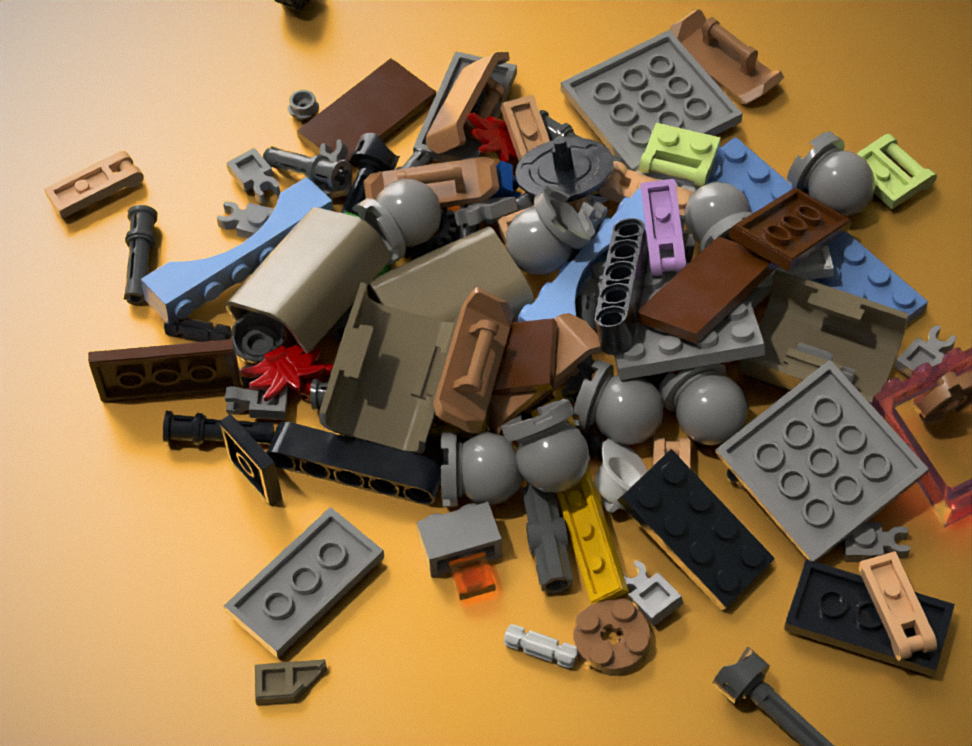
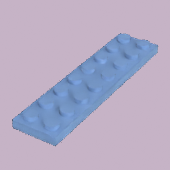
(854, 266)

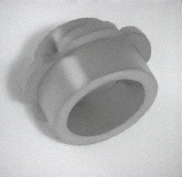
(302, 104)

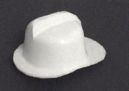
(617, 473)

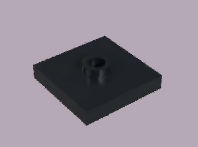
(251, 460)

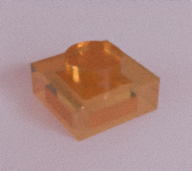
(472, 576)

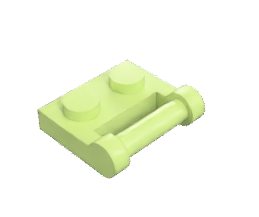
(682, 148)
(891, 182)

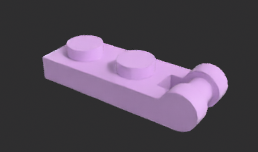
(663, 225)

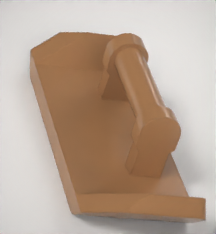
(725, 57)
(452, 120)
(453, 181)
(574, 344)
(473, 360)

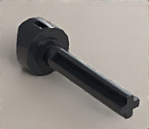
(368, 157)

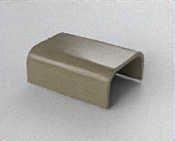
(313, 274)
(445, 277)
(849, 326)
(386, 375)

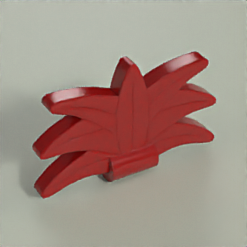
(494, 136)
(282, 369)

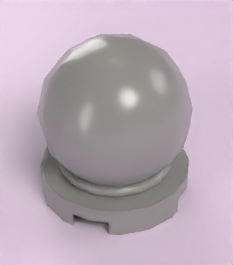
(834, 175)
(714, 211)
(402, 215)
(545, 234)
(705, 403)
(622, 409)
(549, 449)
(479, 469)

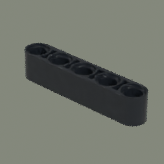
(622, 286)
(355, 463)

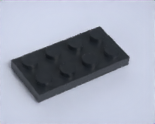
(696, 529)
(840, 612)

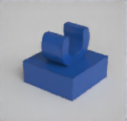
(506, 181)

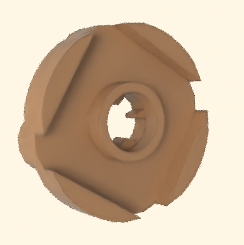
(951, 394)
(611, 616)

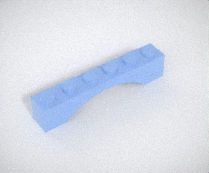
(186, 285)
(560, 295)

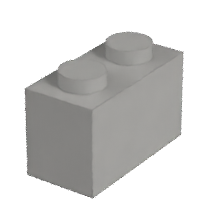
(458, 536)

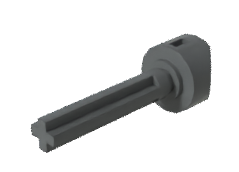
(747, 680)

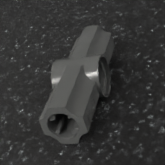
(547, 540)

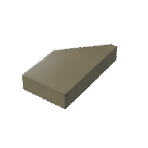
(286, 680)

